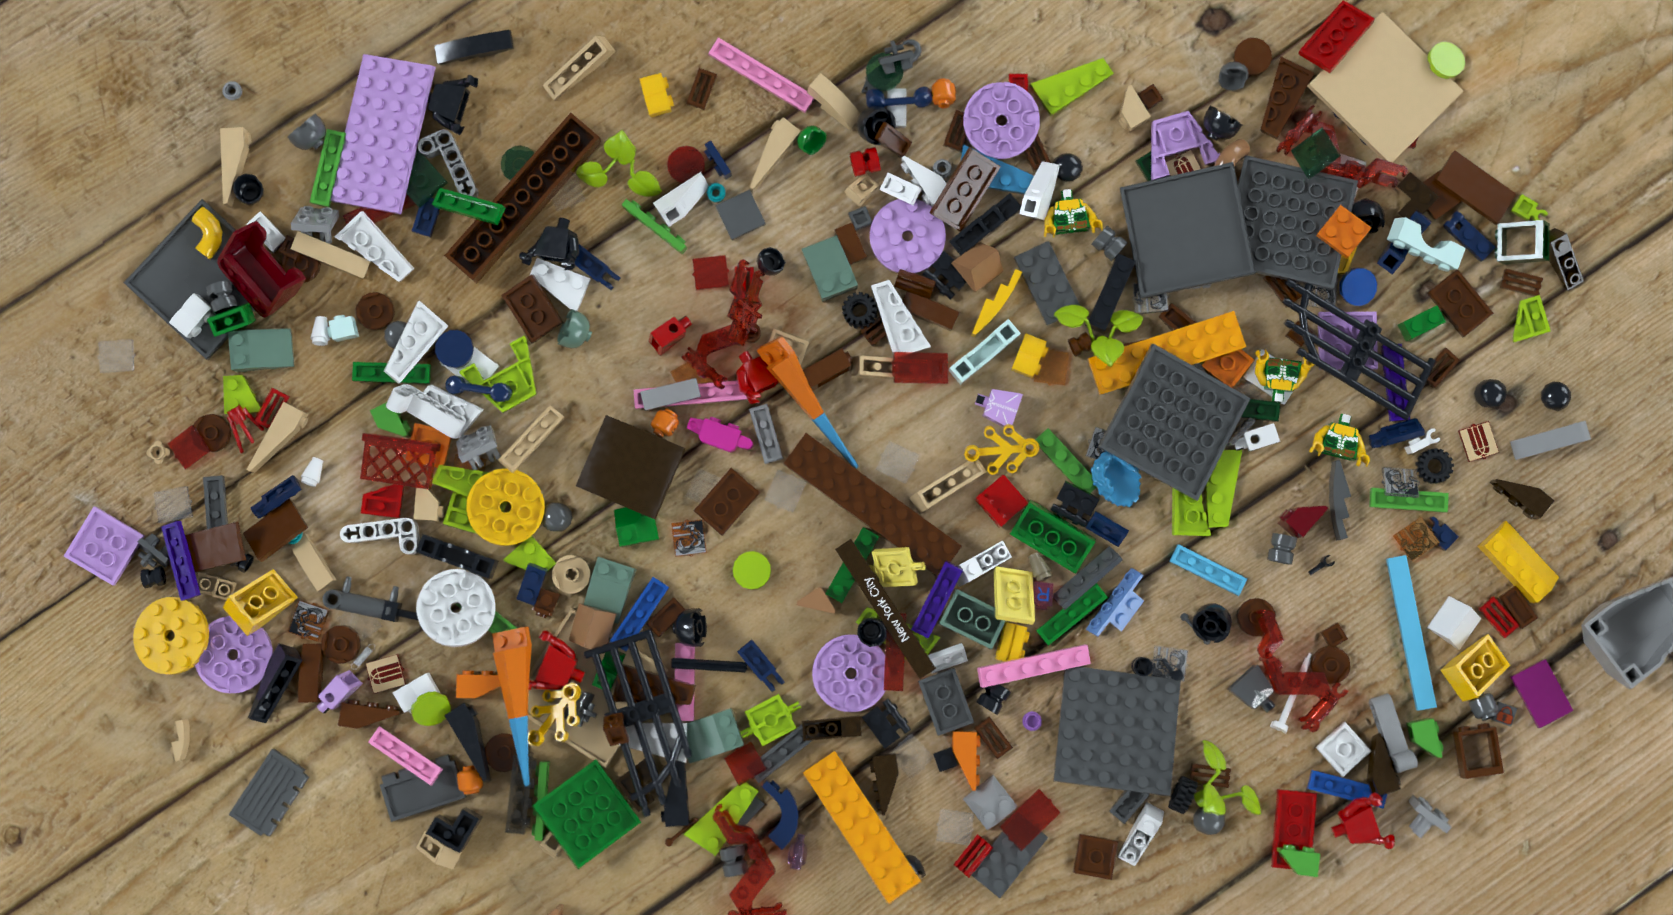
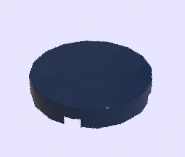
(454, 349)

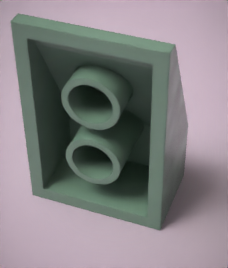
(830, 268)
(260, 349)
(609, 586)
(713, 735)

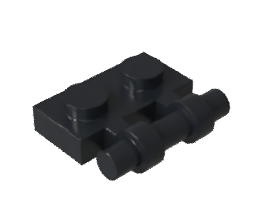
(944, 267)
(1077, 498)
(881, 726)

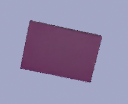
(1541, 693)

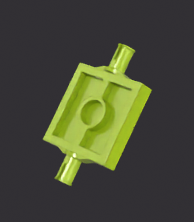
(770, 719)

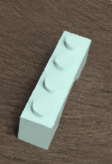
(1407, 235)
(984, 352)

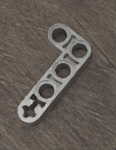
(453, 166)
(1550, 440)
(1390, 729)

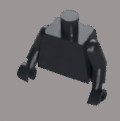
(449, 102)
(555, 245)

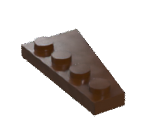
(1286, 92)
(681, 691)

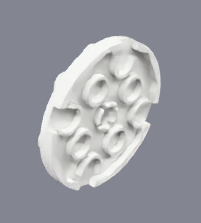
(450, 627)

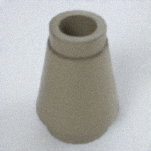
(1039, 567)

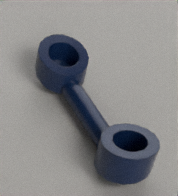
(921, 98)
(499, 392)

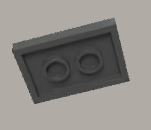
(946, 701)

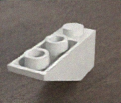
(930, 182)
(1040, 192)
(681, 199)
(983, 562)
(1141, 834)

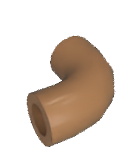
(1233, 152)

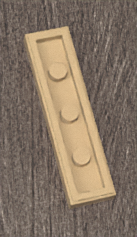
(330, 254)
(531, 439)

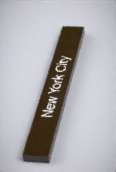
(885, 609)

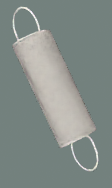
(365, 653)

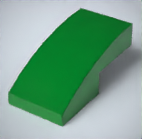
(609, 669)

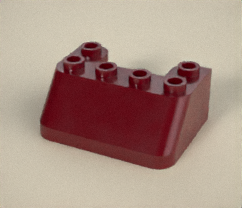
(257, 272)

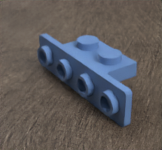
(1119, 606)

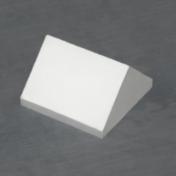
(1454, 622)

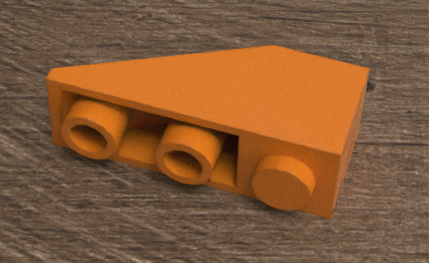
(475, 685)
(964, 748)

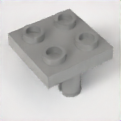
(315, 220)
(477, 443)
(1427, 817)

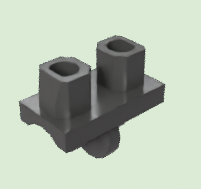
(887, 61)
(148, 546)
(584, 708)

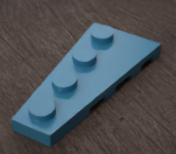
(1008, 177)

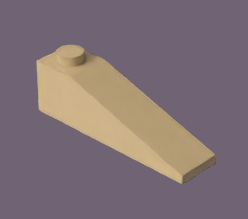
(579, 66)
(779, 143)
(233, 157)
(872, 367)
(283, 428)
(947, 485)

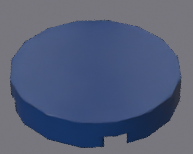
(1358, 286)

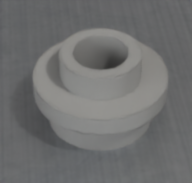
(232, 85)
(944, 163)

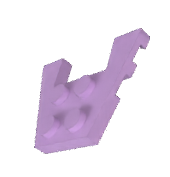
(1177, 135)

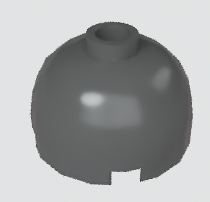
(309, 134)

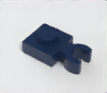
(1443, 534)

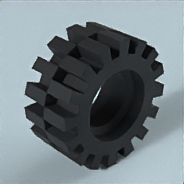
(854, 301)
(1446, 466)
(1182, 795)

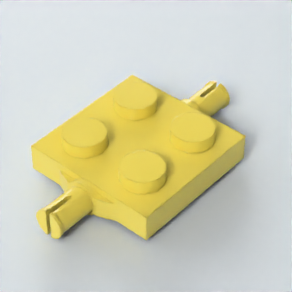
(895, 567)

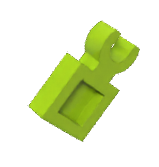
(1526, 208)

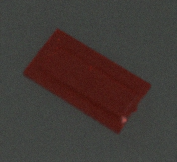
(920, 367)

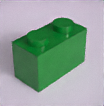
(231, 319)
(1421, 323)

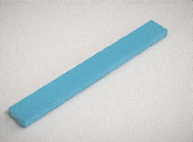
(1411, 633)

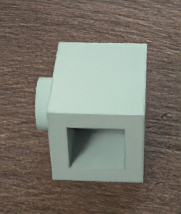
(342, 328)

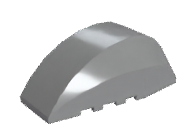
(1632, 632)

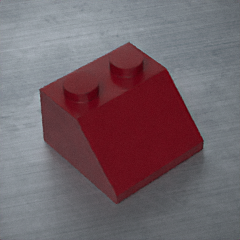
(1300, 519)

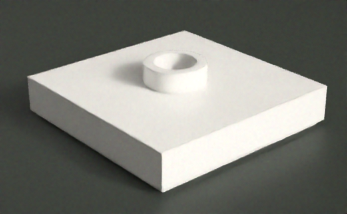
(1343, 749)

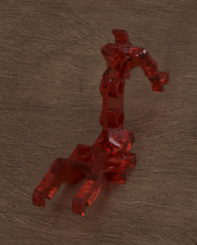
(1349, 169)
(744, 317)
(1294, 682)
(758, 872)

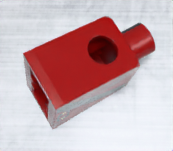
(662, 337)

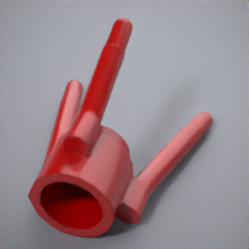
(238, 416)

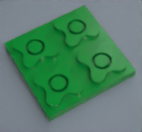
(586, 814)

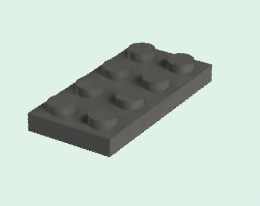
(1046, 280)
(1005, 863)

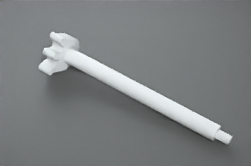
(1280, 725)

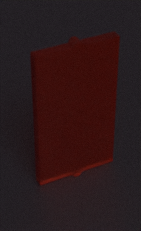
(1029, 819)

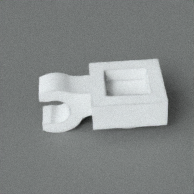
(1417, 444)

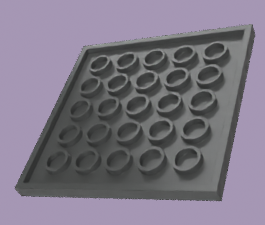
(1285, 215)
(1174, 422)
(1117, 731)

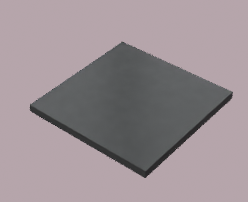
(1187, 230)
(178, 271)

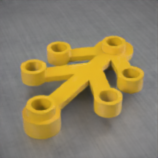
(1005, 449)
(557, 713)

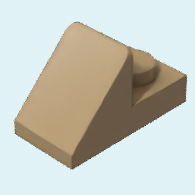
(861, 189)

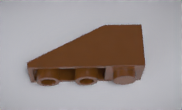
(360, 715)

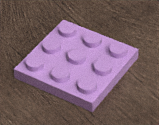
(1340, 344)
(104, 546)

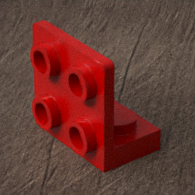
(1001, 501)

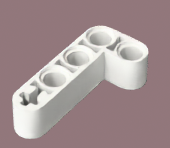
(426, 409)
(379, 533)

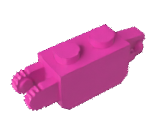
(719, 435)

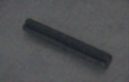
(710, 665)

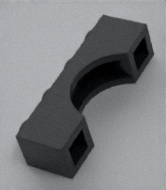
(1110, 293)
(457, 556)

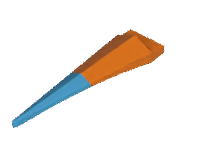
(787, 370)
(513, 668)

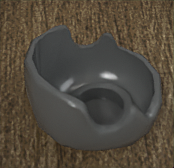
(1233, 76)
(393, 333)
(556, 517)
(1208, 822)

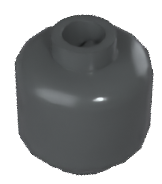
(1484, 706)

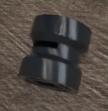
(244, 565)
(153, 577)
(1145, 666)

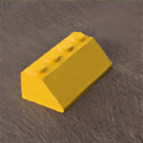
(1519, 562)

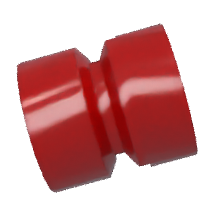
(860, 166)

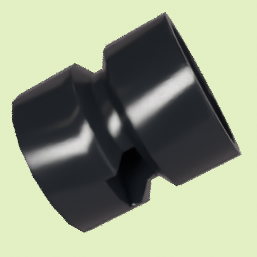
(993, 698)

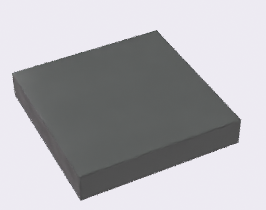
(740, 214)

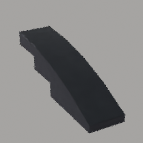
(474, 46)
(985, 224)

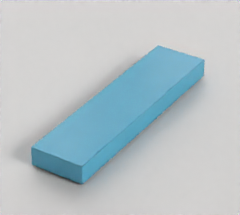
(1208, 570)

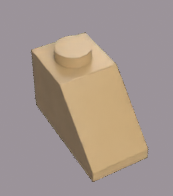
(1132, 111)
(427, 505)
(437, 852)

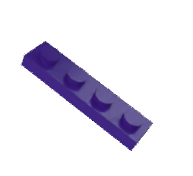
(1396, 379)
(181, 560)
(937, 599)

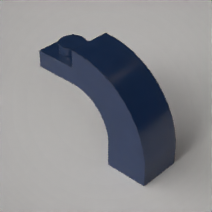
(1392, 256)
(785, 830)

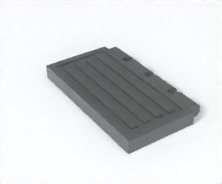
(267, 792)
(413, 795)

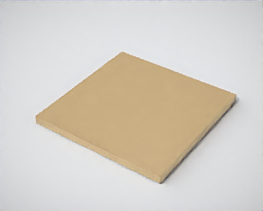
(1385, 89)
(590, 736)

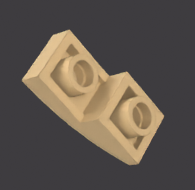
(215, 586)
(180, 748)

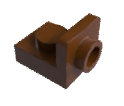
(546, 603)
(615, 729)

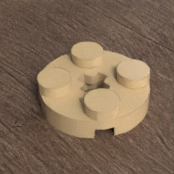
(562, 568)

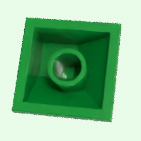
(634, 527)

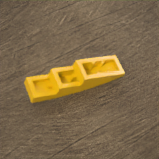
(991, 308)

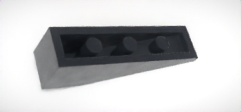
(276, 678)
(468, 731)
(677, 807)

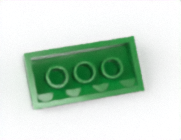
(1053, 536)

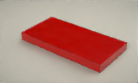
(1336, 36)
(1293, 822)

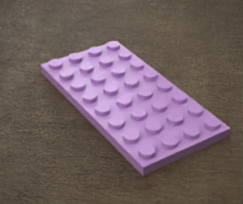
(382, 133)

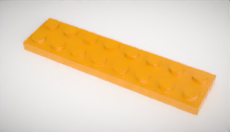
(1191, 344)
(862, 827)

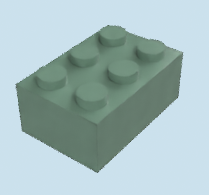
(972, 619)

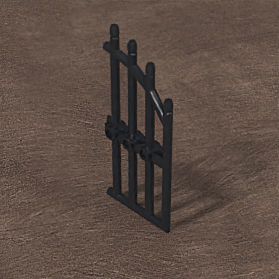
(1360, 351)
(642, 711)

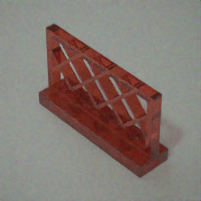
(396, 444)

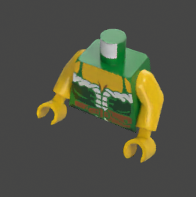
(1070, 216)
(1280, 374)
(1341, 441)

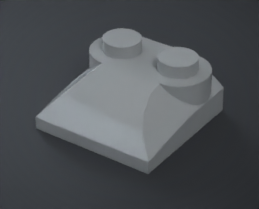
(990, 802)

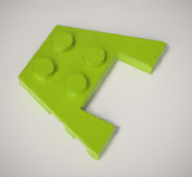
(517, 376)

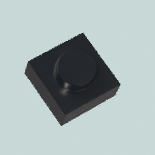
(945, 759)

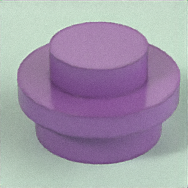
(1032, 721)

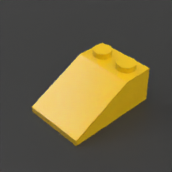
(259, 602)
(1475, 668)

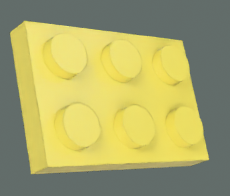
(1014, 595)

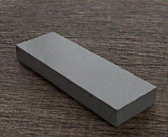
(670, 394)
(766, 433)

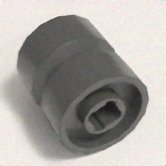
(1109, 243)
(221, 295)
(1282, 548)
(734, 860)

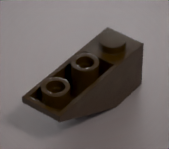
(1563, 259)
(1530, 499)
(831, 728)
(1380, 771)
(886, 774)

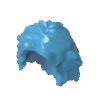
(1116, 480)

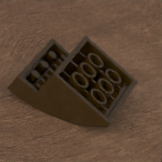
(630, 467)

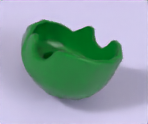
(811, 139)

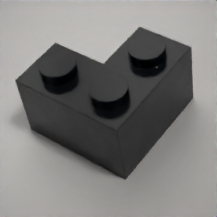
(455, 834)

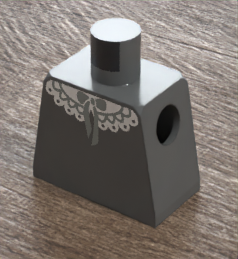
(1253, 689)

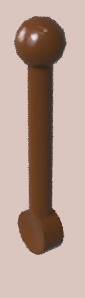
(669, 841)

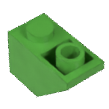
(390, 421)
(1424, 735)
(1302, 862)

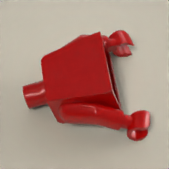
(754, 377)
(557, 666)
(1360, 823)

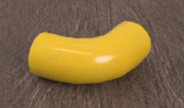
(211, 232)

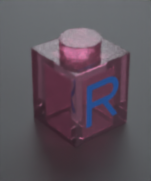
(1043, 595)

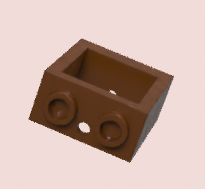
(828, 369)
(1495, 768)

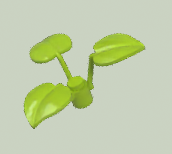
(621, 149)
(1104, 348)
(1210, 798)

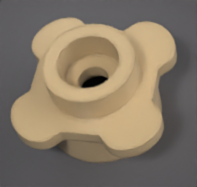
(152, 452)

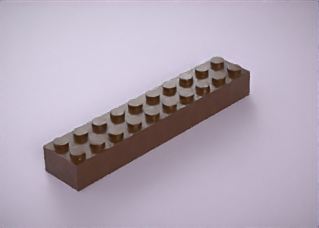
(525, 197)
(871, 504)

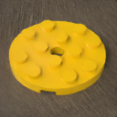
(500, 487)
(153, 627)

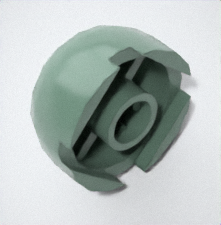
(574, 331)

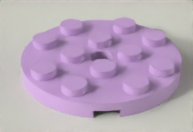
(1004, 100)
(911, 255)
(239, 674)
(830, 676)

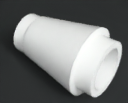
(319, 333)
(312, 473)

